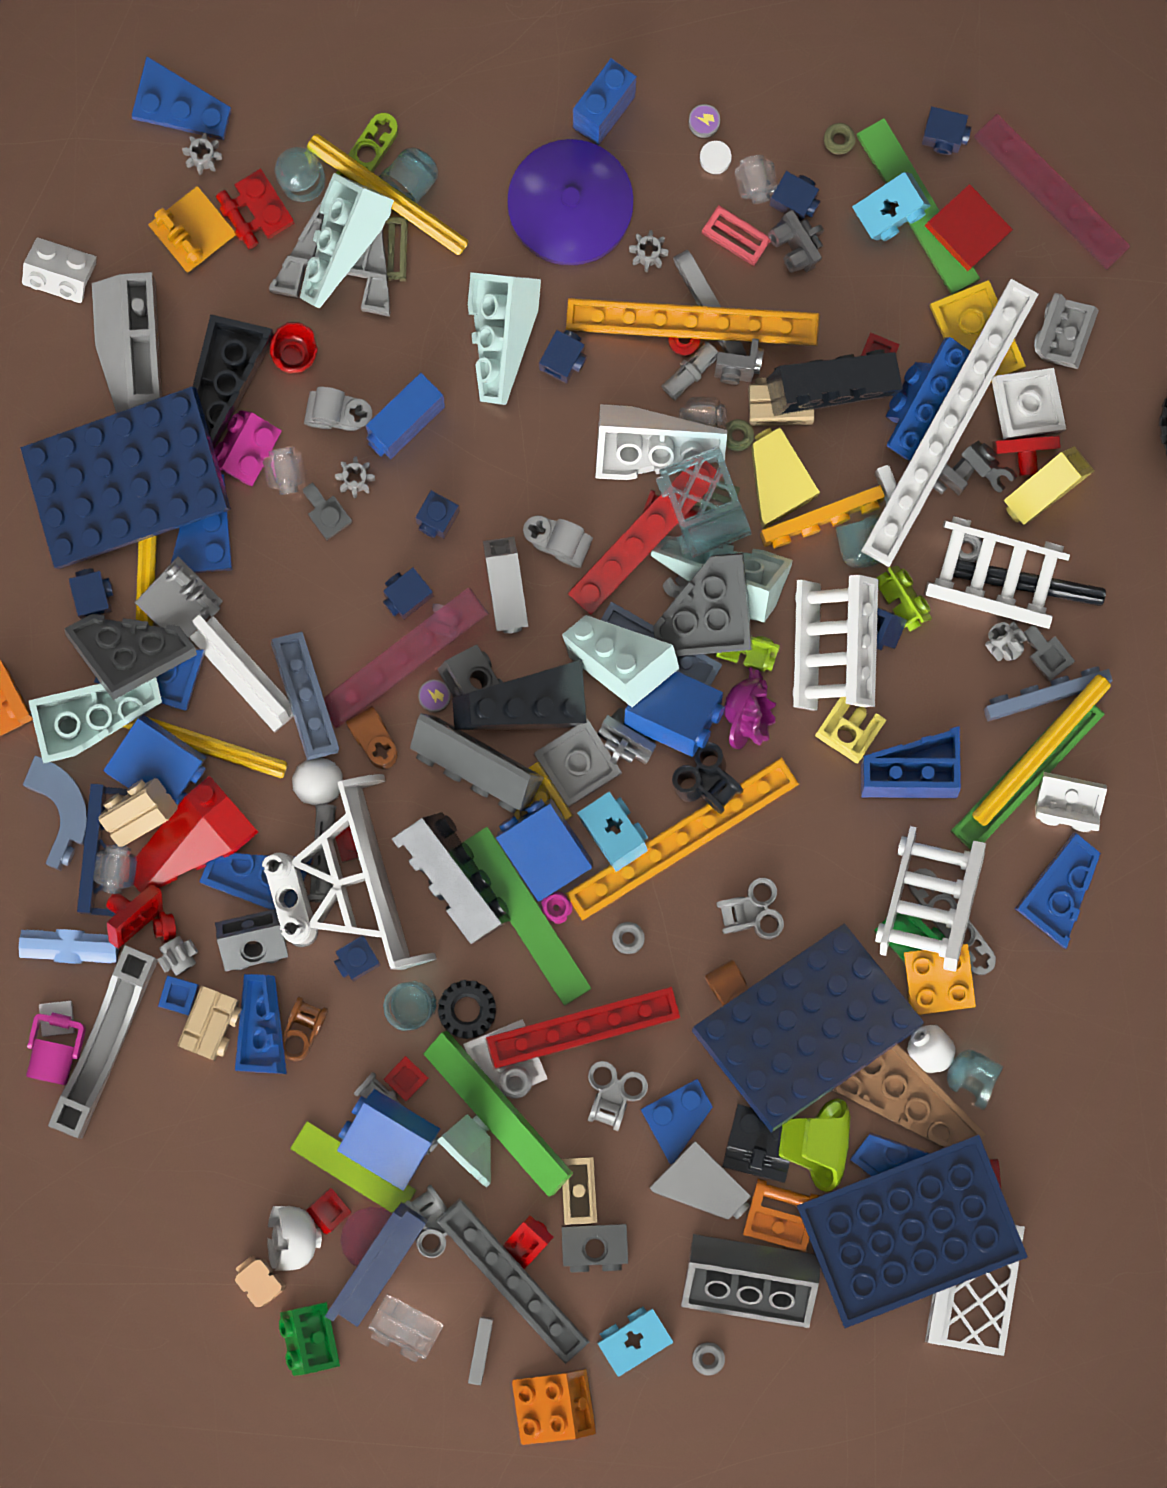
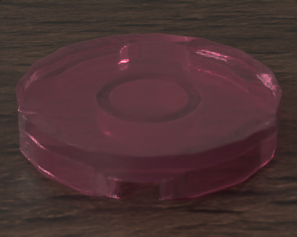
(362, 1231)

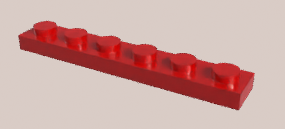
(636, 543)
(582, 1028)

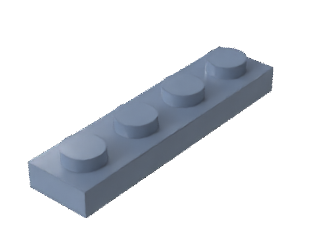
(695, 666)
(304, 696)
(1033, 697)

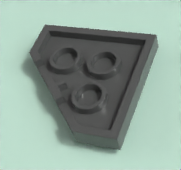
(710, 610)
(128, 651)

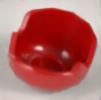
(293, 347)

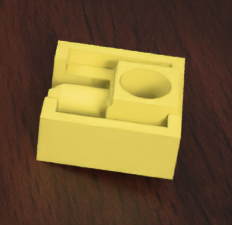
(861, 739)

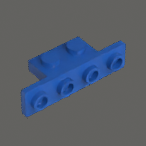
(922, 396)

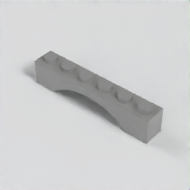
(104, 1043)

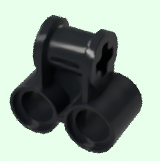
(711, 781)

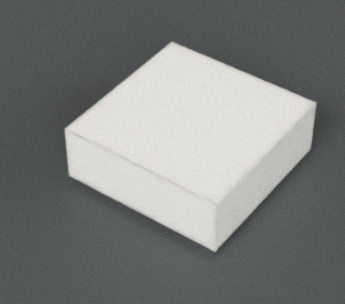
(886, 481)
(63, 1008)

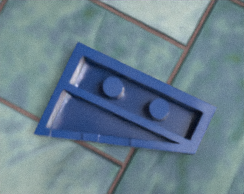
(916, 769)

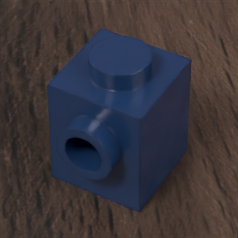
(946, 131)
(796, 195)
(563, 356)
(436, 515)
(91, 593)
(406, 593)
(888, 628)
(356, 959)

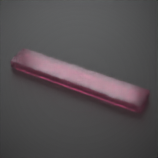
(1052, 191)
(404, 657)

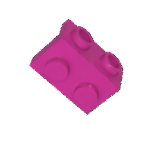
(246, 446)

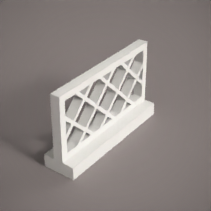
(242, 672)
(942, 1306)

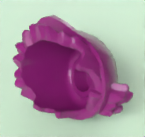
(749, 711)

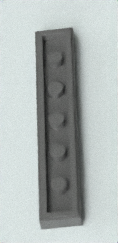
(512, 1281)

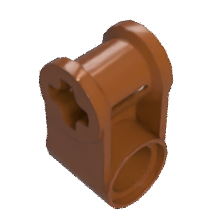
(370, 734)
(726, 982)
(303, 1027)

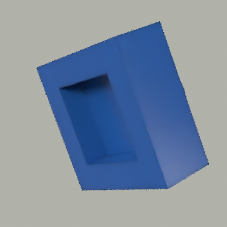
(178, 995)

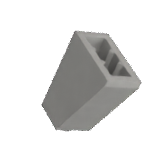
(505, 584)
(702, 1184)

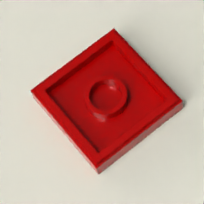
(968, 227)

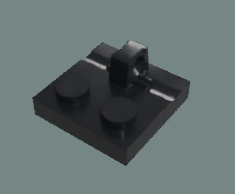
(754, 1148)

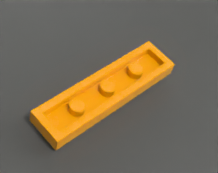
(835, 513)

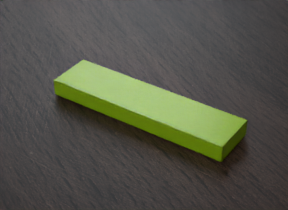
(322, 1151)

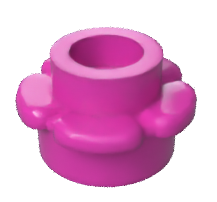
(565, 907)

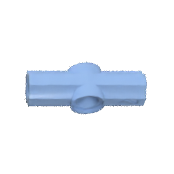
(67, 946)

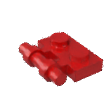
(263, 203)

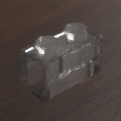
(405, 1327)

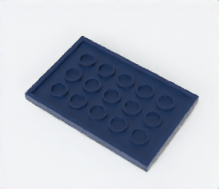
(125, 478)
(807, 1027)
(912, 1231)

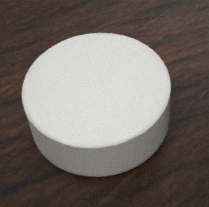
(715, 157)

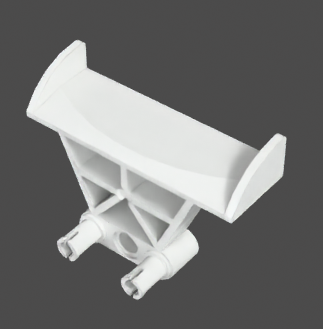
(284, 874)

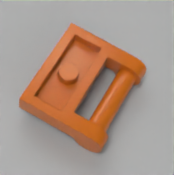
(773, 1224)

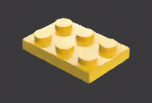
(964, 317)

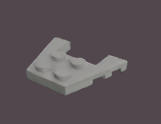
(369, 266)

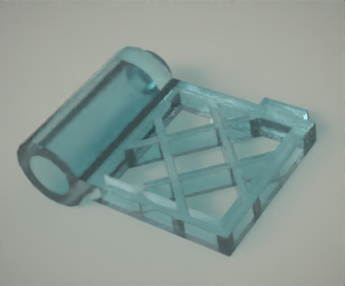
(709, 528)

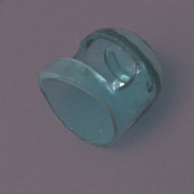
(297, 171)
(414, 171)
(852, 539)
(420, 1004)
(979, 1066)

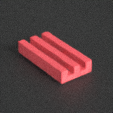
(738, 251)

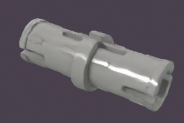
(690, 370)

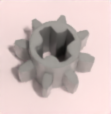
(196, 148)
(656, 247)
(356, 469)
(1006, 641)
(177, 955)

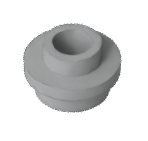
(976, 543)
(635, 930)
(515, 1092)
(718, 1363)

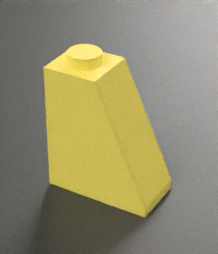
(779, 477)
(1048, 485)

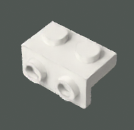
(58, 269)
(1070, 802)

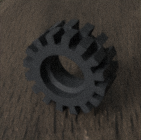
(467, 989)

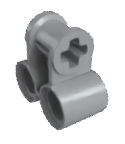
(331, 408)
(560, 539)
(750, 911)
(612, 1096)
(431, 1213)

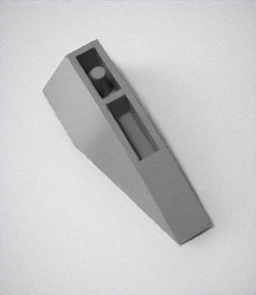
(128, 337)

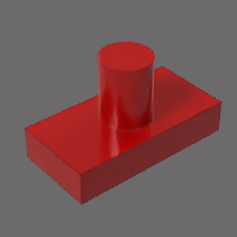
(1027, 451)
(132, 915)
(528, 1241)

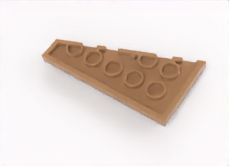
(910, 1098)

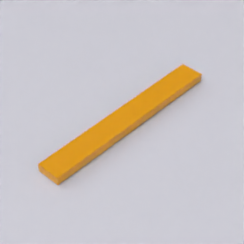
(692, 322)
(682, 840)

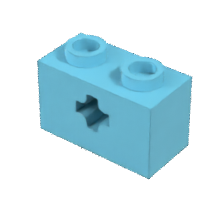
(874, 208)
(618, 848)
(653, 1340)

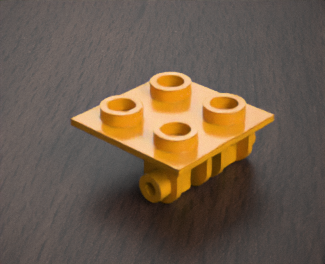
(191, 229)
(935, 988)

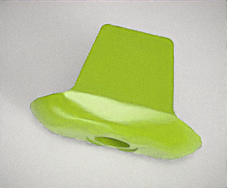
(819, 1143)

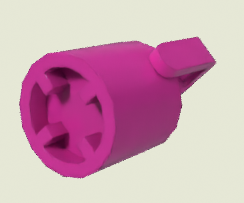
(53, 1060)

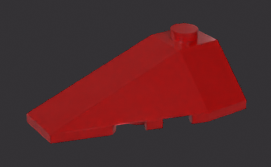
(197, 832)

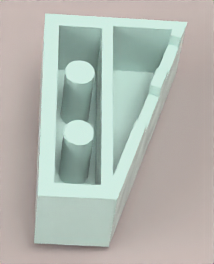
(620, 658)

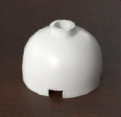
(292, 1238)

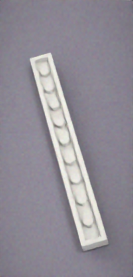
(949, 423)

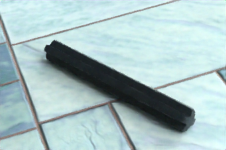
(1028, 582)

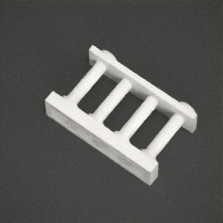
(974, 595)
(861, 643)
(956, 919)

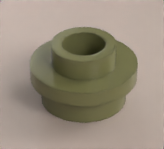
(839, 129)
(745, 428)

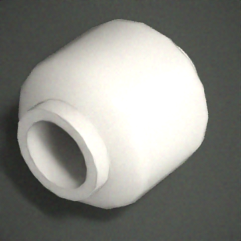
(931, 1048)

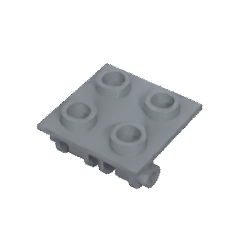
(178, 598)

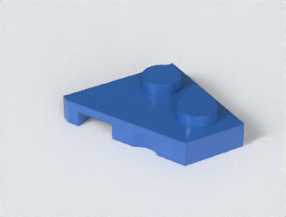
(677, 1117)

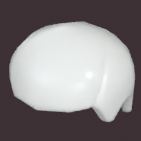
(317, 781)

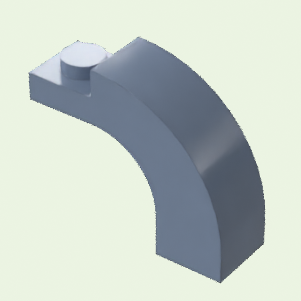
(71, 803)

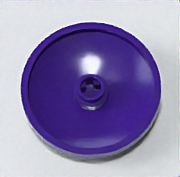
(570, 202)

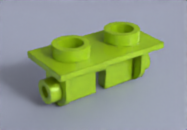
(899, 586)
(759, 658)

